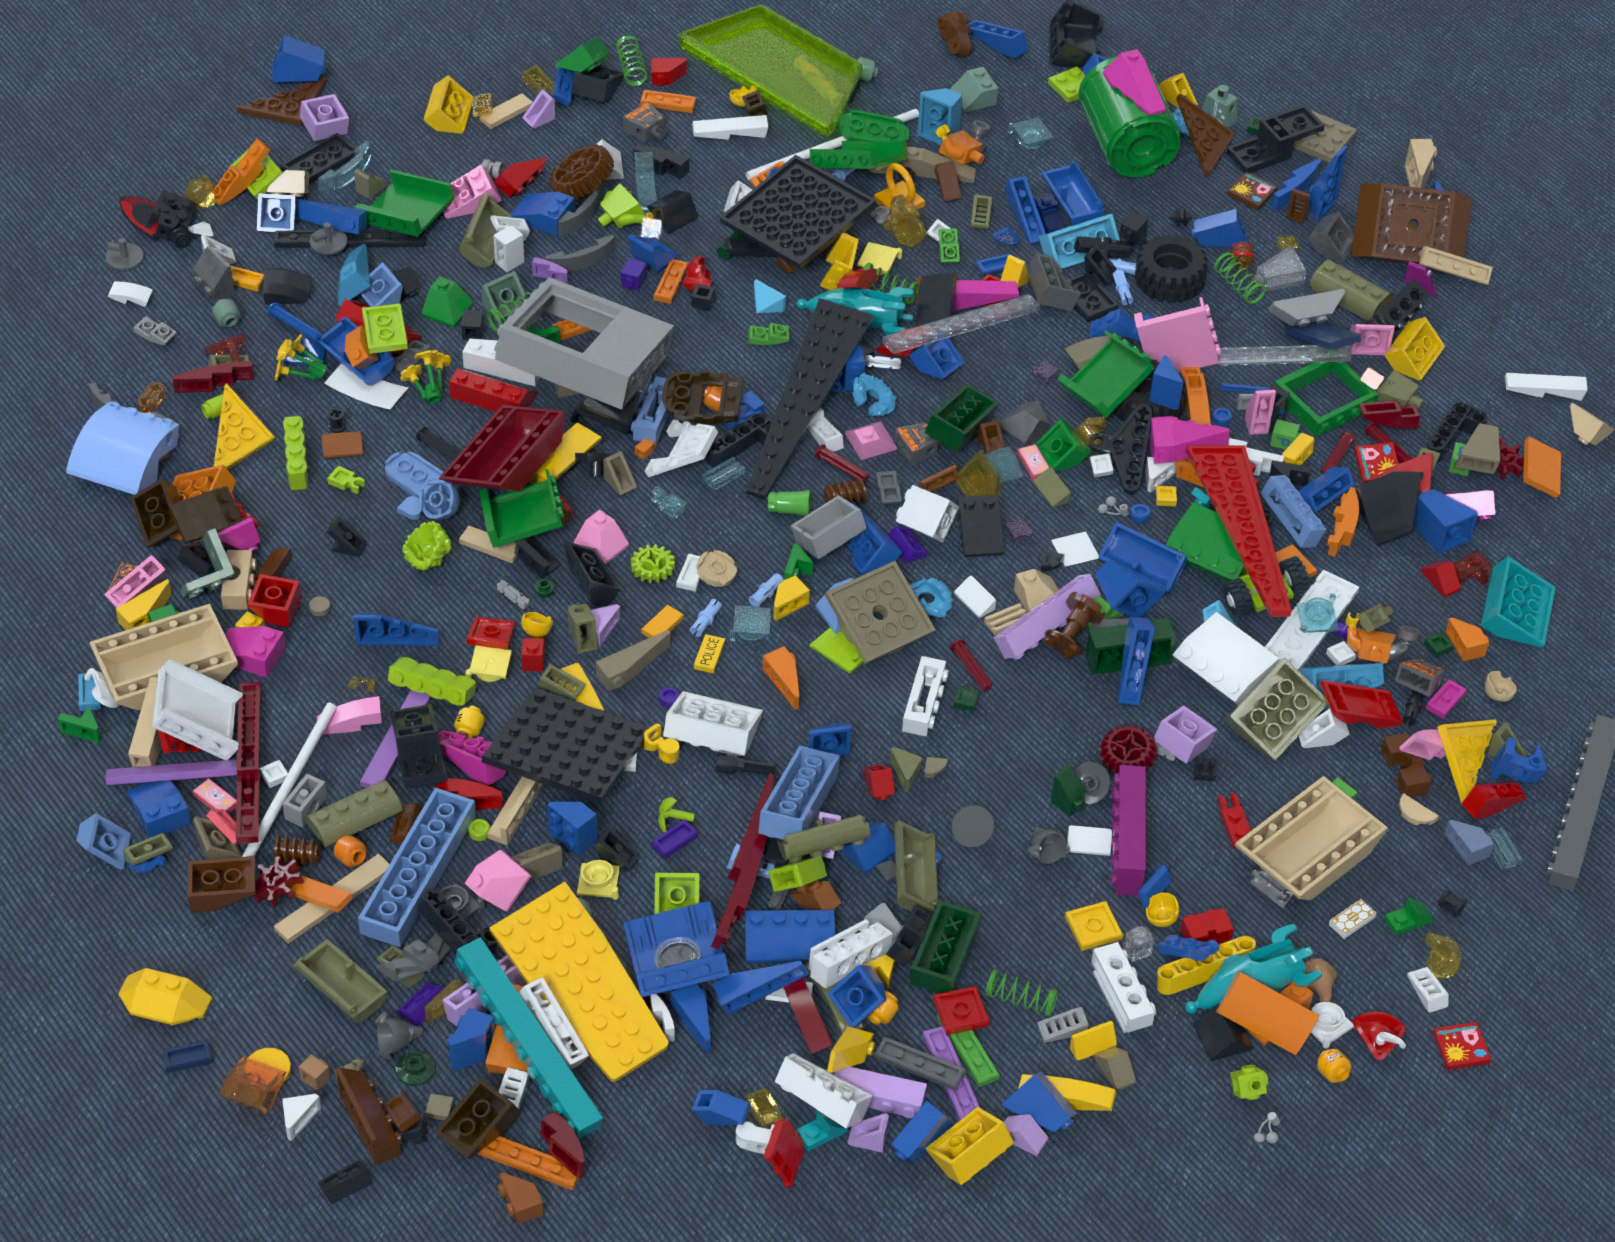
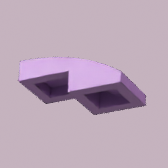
(547, 269)

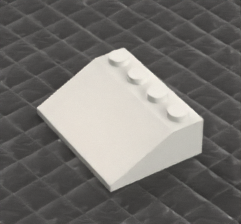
(1225, 657)
(712, 723)

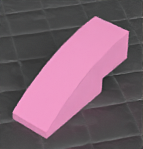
(353, 714)
(1424, 744)

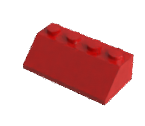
(353, 312)
(487, 391)

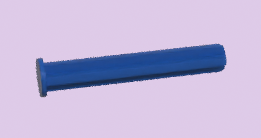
(276, 310)

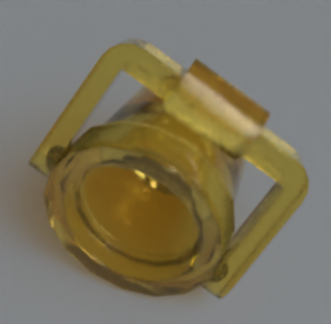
(1090, 427)

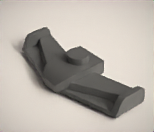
(417, 959)

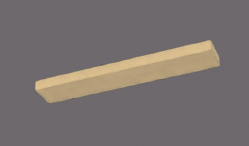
(312, 914)

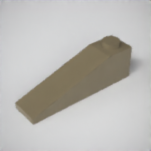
(924, 162)
(624, 665)

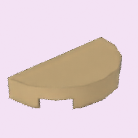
(1415, 812)

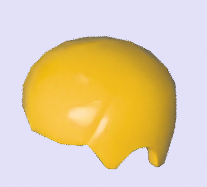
(736, 95)
(536, 624)
(1163, 910)

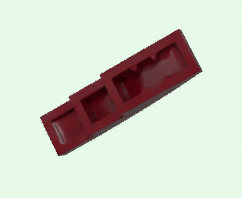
(208, 377)
(807, 1016)

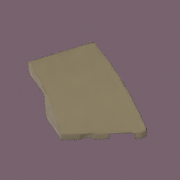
(1084, 350)

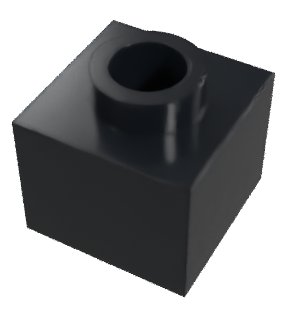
(703, 297)

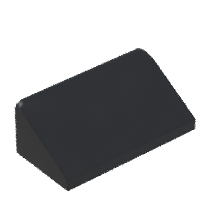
(196, 560)
(345, 1182)

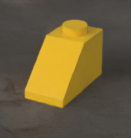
(1174, 86)
(790, 597)

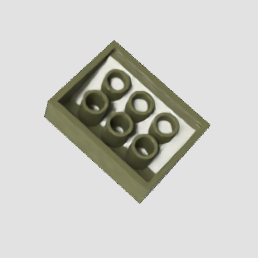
(1276, 709)

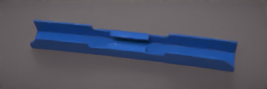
(1244, 388)

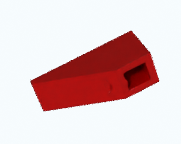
(518, 173)
(1492, 798)

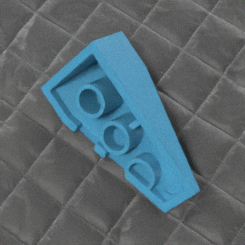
(354, 275)
(1364, 675)

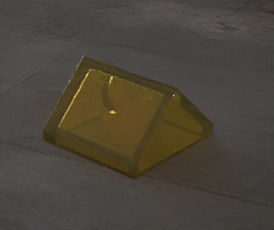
(978, 477)

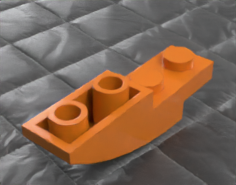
(239, 178)
(1196, 395)
(1345, 522)

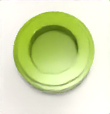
(478, 829)

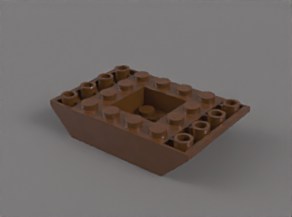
(1384, 217)

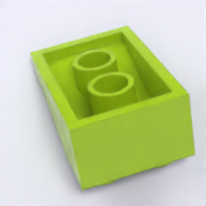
(675, 890)

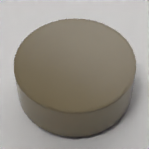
(319, 606)

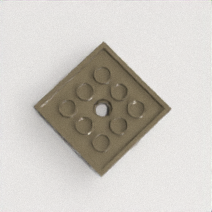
(883, 592)

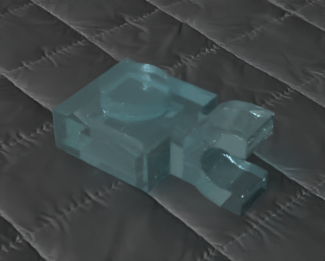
(670, 505)

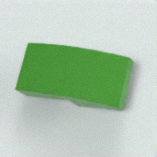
(948, 246)
(768, 336)

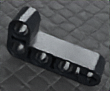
(1459, 418)
(739, 439)
(450, 923)

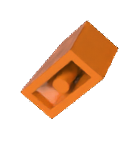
(357, 349)
(1467, 639)

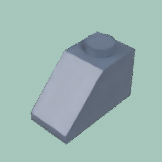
(1469, 841)

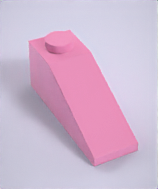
(1259, 412)
(137, 582)

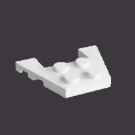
(689, 448)

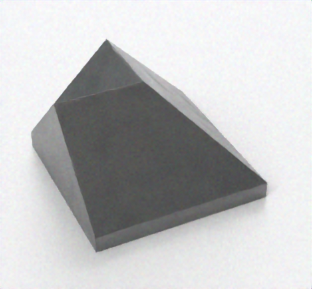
(1025, 422)

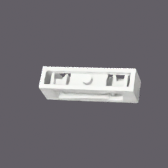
(935, 674)
(553, 1022)

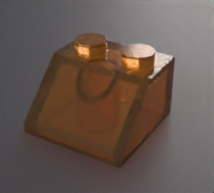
(252, 1085)

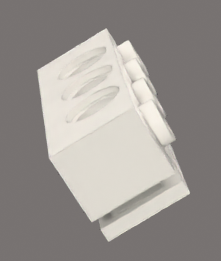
(825, 963)
(1122, 988)

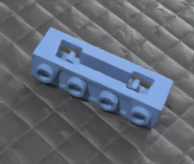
(644, 425)
(1293, 511)

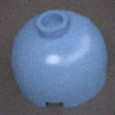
(439, 500)

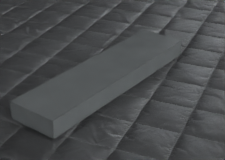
(920, 1063)

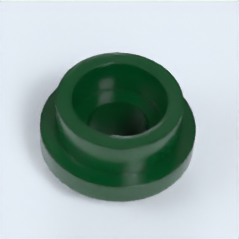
(544, 587)

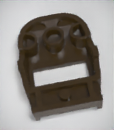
(684, 394)

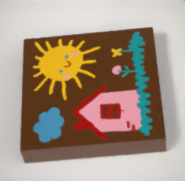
(1252, 190)

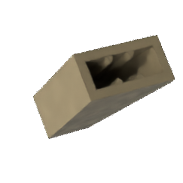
(1481, 450)

